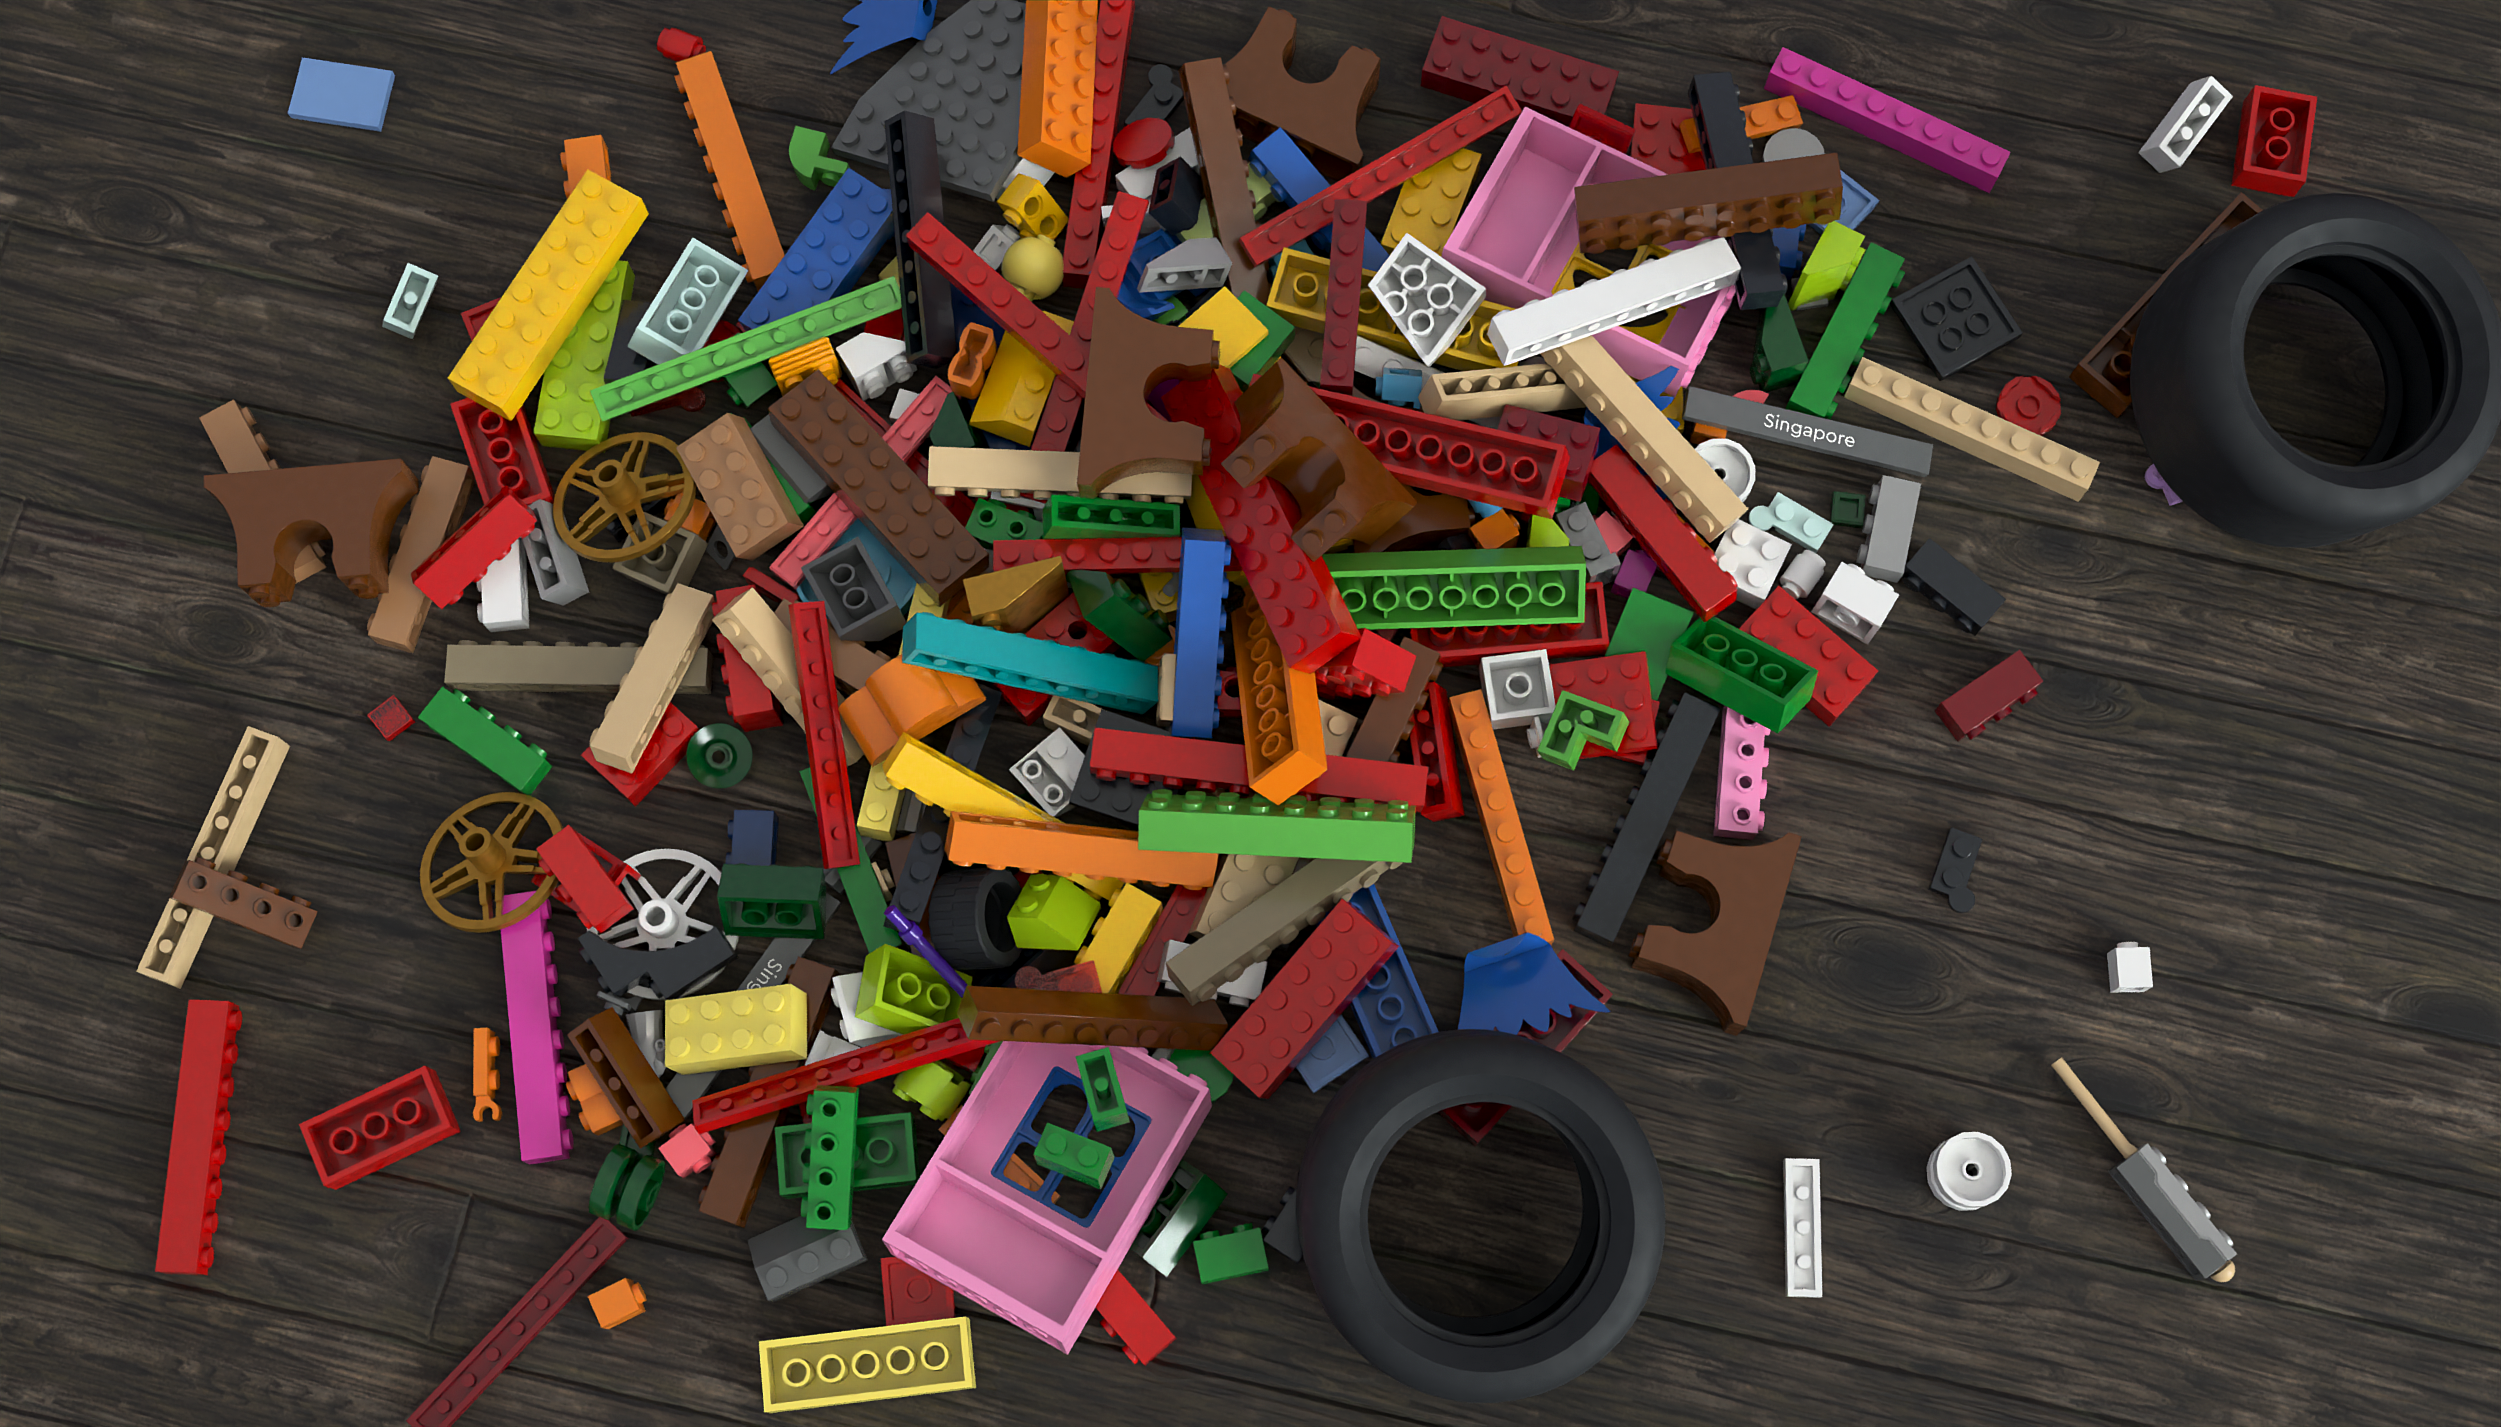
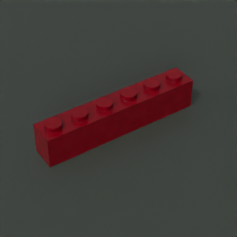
(1343, 296)

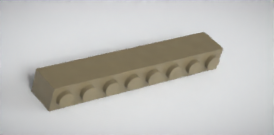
(557, 667)
(1268, 923)

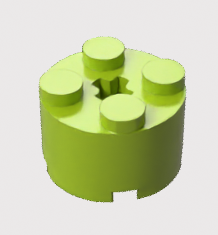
(934, 1086)

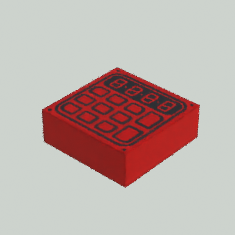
(391, 718)

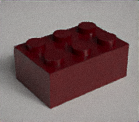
(1579, 439)

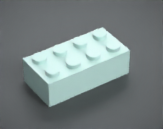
(688, 304)

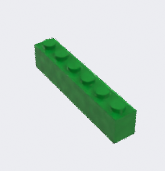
(1846, 331)

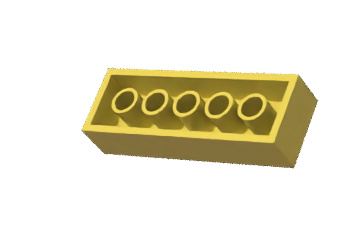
(867, 1364)

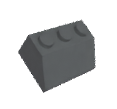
(789, 462)
(854, 594)
(800, 1257)

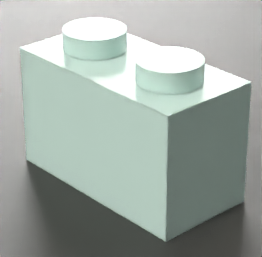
(410, 301)

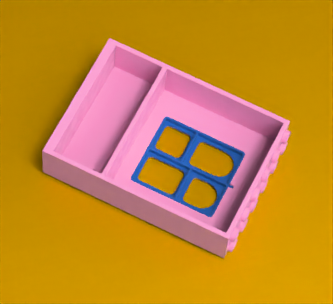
(1014, 1244)

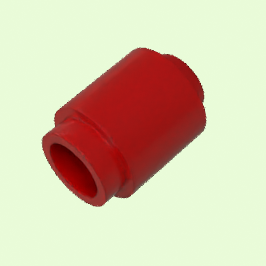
(679, 44)

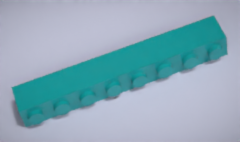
(1029, 663)

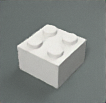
(1752, 560)
(1855, 602)
(1517, 688)

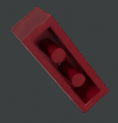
(1989, 697)

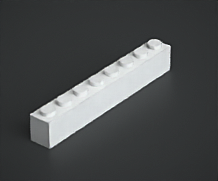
(1613, 300)

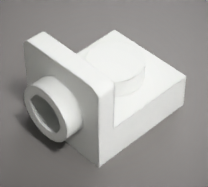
(995, 244)

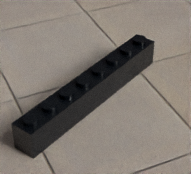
(1725, 144)
(914, 192)
(1646, 820)
(930, 839)

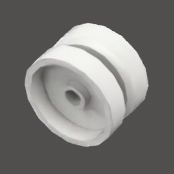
(1730, 462)
(1983, 1157)

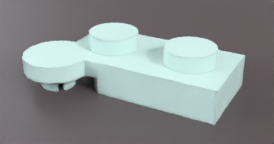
(1792, 522)

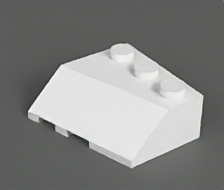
(1426, 297)

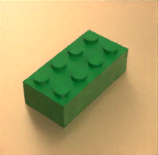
(1741, 672)
(883, 1154)

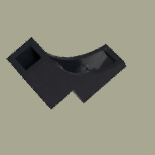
(671, 970)

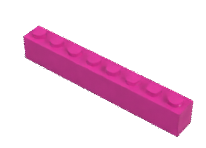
(1887, 120)
(535, 1034)

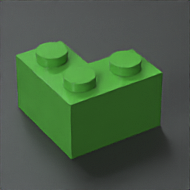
(1580, 721)

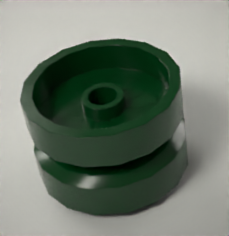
(626, 1187)

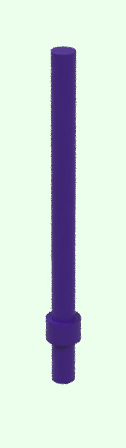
(912, 935)

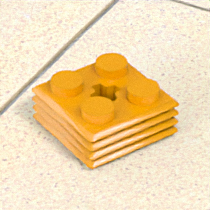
(799, 363)

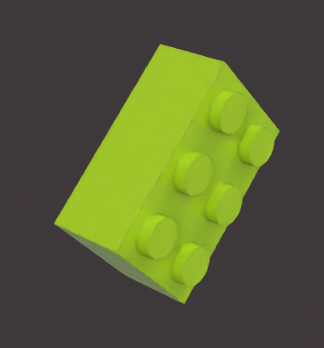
(905, 992)

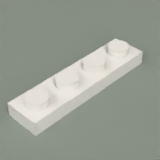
(1802, 1228)

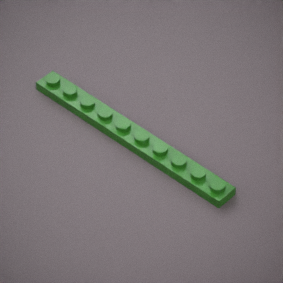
(746, 349)

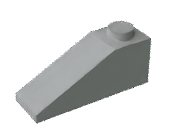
(1187, 266)

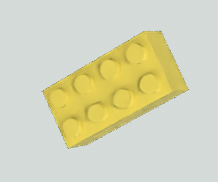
(736, 1029)

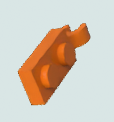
(485, 1076)

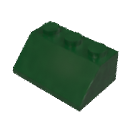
(1120, 613)
(772, 901)
(1177, 1217)

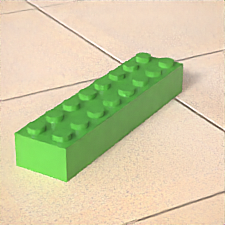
(1462, 587)
(1285, 830)

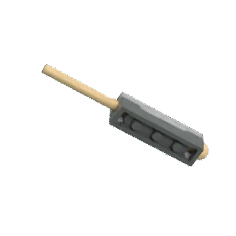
(2161, 1196)

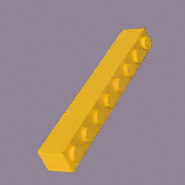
(959, 789)

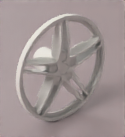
(665, 920)

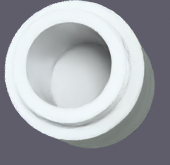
(1802, 574)

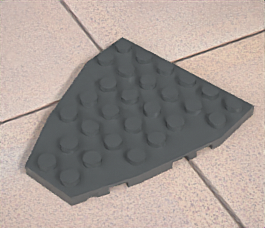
(966, 81)

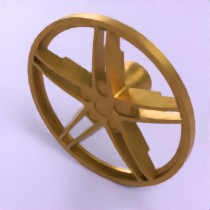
(621, 496)
(488, 862)

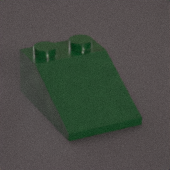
(1778, 350)

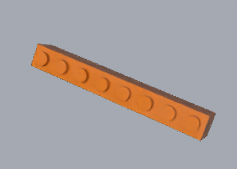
(732, 166)
(1498, 816)
(1071, 849)

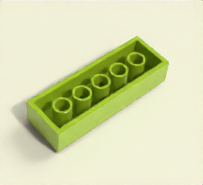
(565, 407)

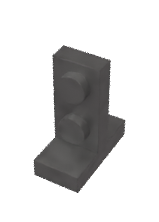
(1582, 531)

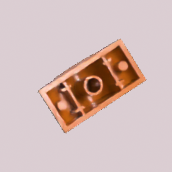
(908, 701)

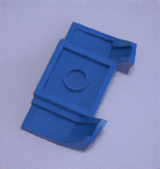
(1149, 304)

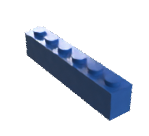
(1296, 180)

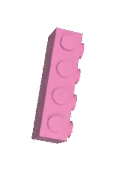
(1740, 777)

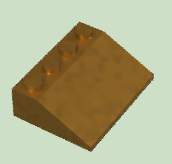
(1017, 596)

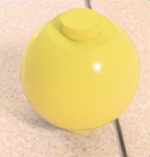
(1033, 267)

